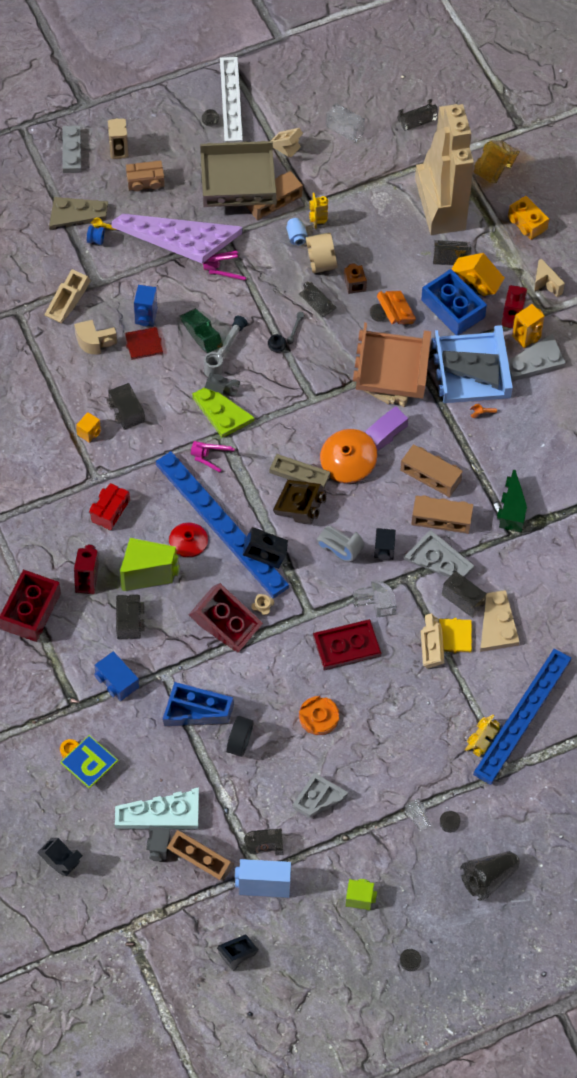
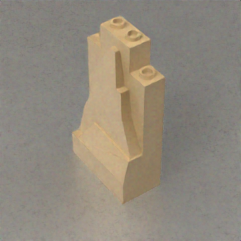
(447, 173)

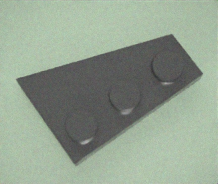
(478, 366)

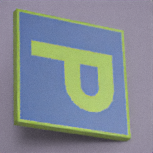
(89, 761)

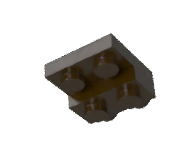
(300, 501)

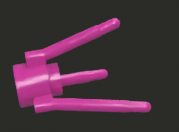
(214, 262)
(202, 449)

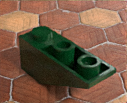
(515, 506)

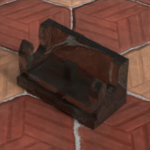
(418, 116)

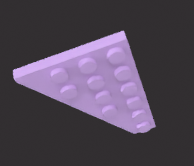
(186, 238)

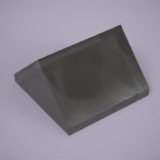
(447, 252)

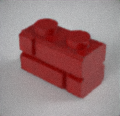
(109, 506)

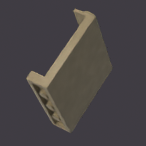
(238, 174)

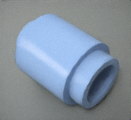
(296, 231)

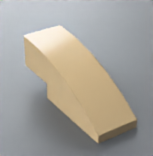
(67, 296)

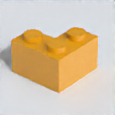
(479, 272)

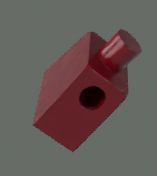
(514, 301)
(86, 562)

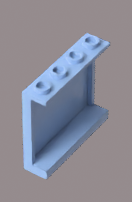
(465, 389)

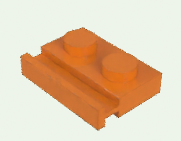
(396, 307)

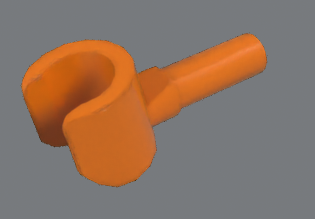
(479, 410)

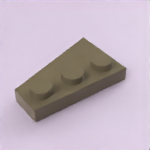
(72, 211)

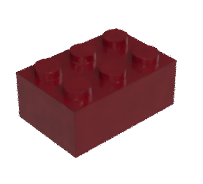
(29, 605)

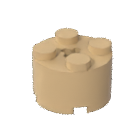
(321, 252)

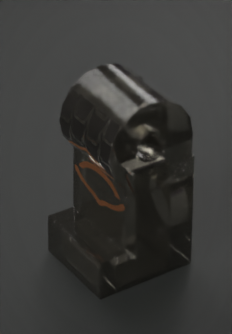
(264, 841)

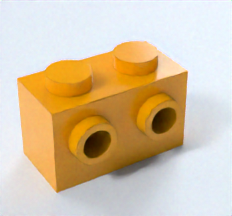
(528, 217)
(528, 326)

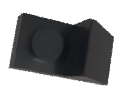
(237, 950)

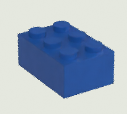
(453, 302)

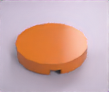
(319, 715)

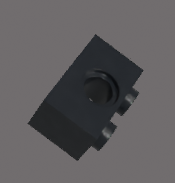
(265, 547)

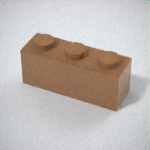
(287, 190)
(431, 470)
(442, 514)
(200, 855)

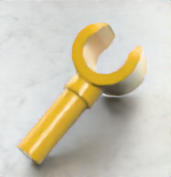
(97, 223)

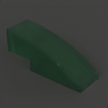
(201, 330)

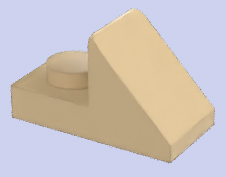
(287, 141)
(548, 277)

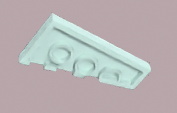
(167, 812)

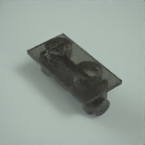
(317, 299)

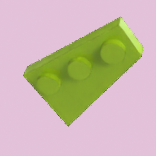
(221, 412)

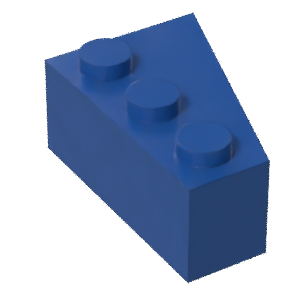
(196, 707)

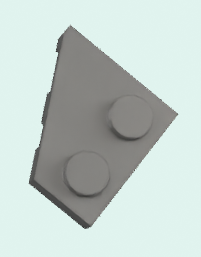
(318, 796)

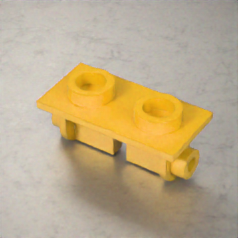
(318, 210)
(477, 740)

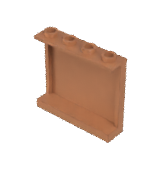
(392, 363)

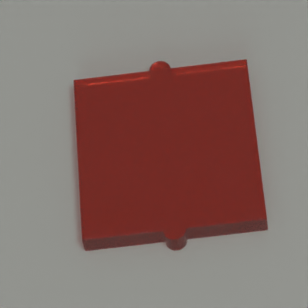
(143, 343)

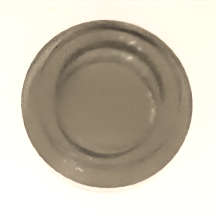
(210, 117)
(377, 313)

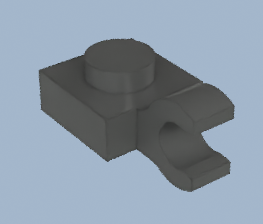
(219, 384)

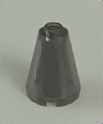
(488, 873)

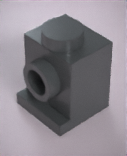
(158, 842)

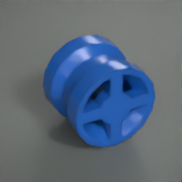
(95, 235)

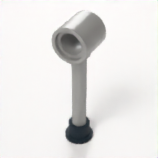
(217, 358)

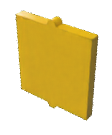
(456, 635)

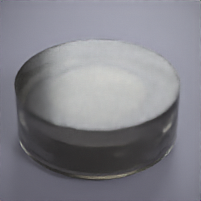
(450, 821)
(410, 960)

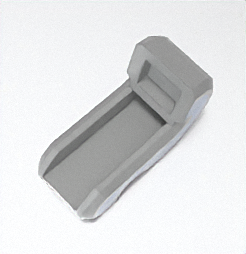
(340, 544)

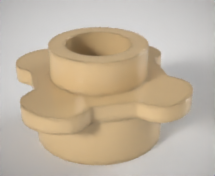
(262, 599)

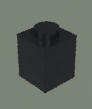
(384, 544)

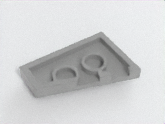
(537, 359)

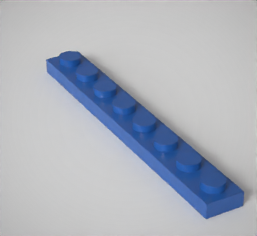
(522, 716)

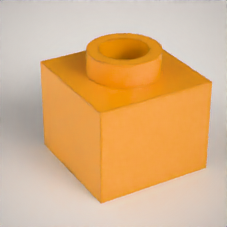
(88, 427)

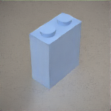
(263, 878)

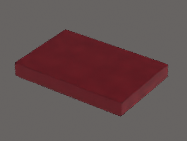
(346, 644)

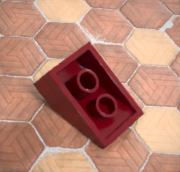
(225, 618)

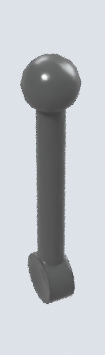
(300, 315)

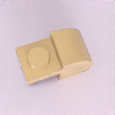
(93, 340)

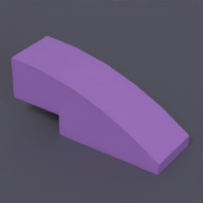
(387, 427)

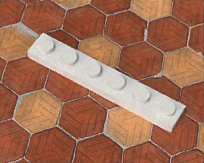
(231, 99)

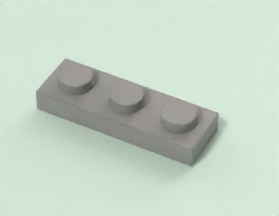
(71, 149)

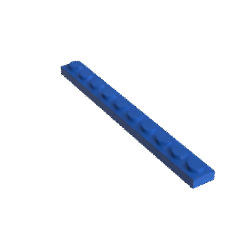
(219, 522)

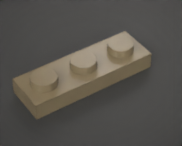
(298, 471)

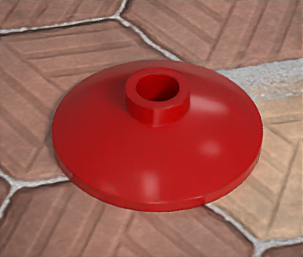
(188, 546)

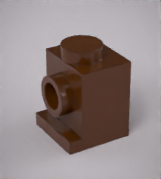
(355, 275)

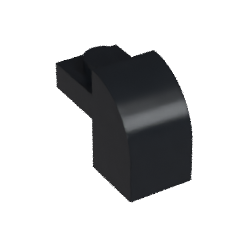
(60, 856)

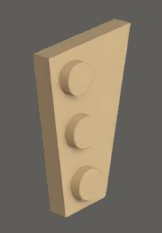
(498, 623)

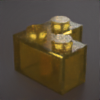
(494, 160)

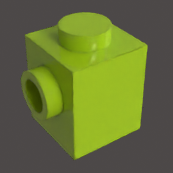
(360, 894)

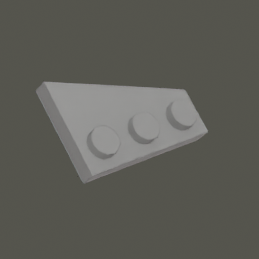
(438, 556)

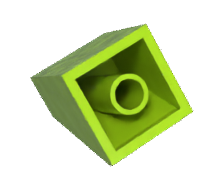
(148, 565)

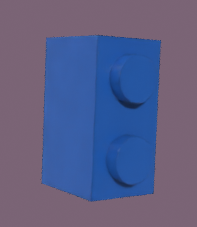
(145, 305)
(116, 676)

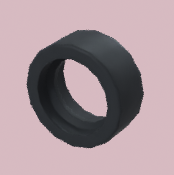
(240, 736)

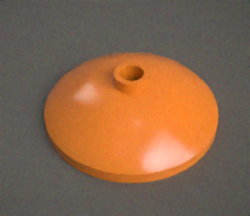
(353, 465)

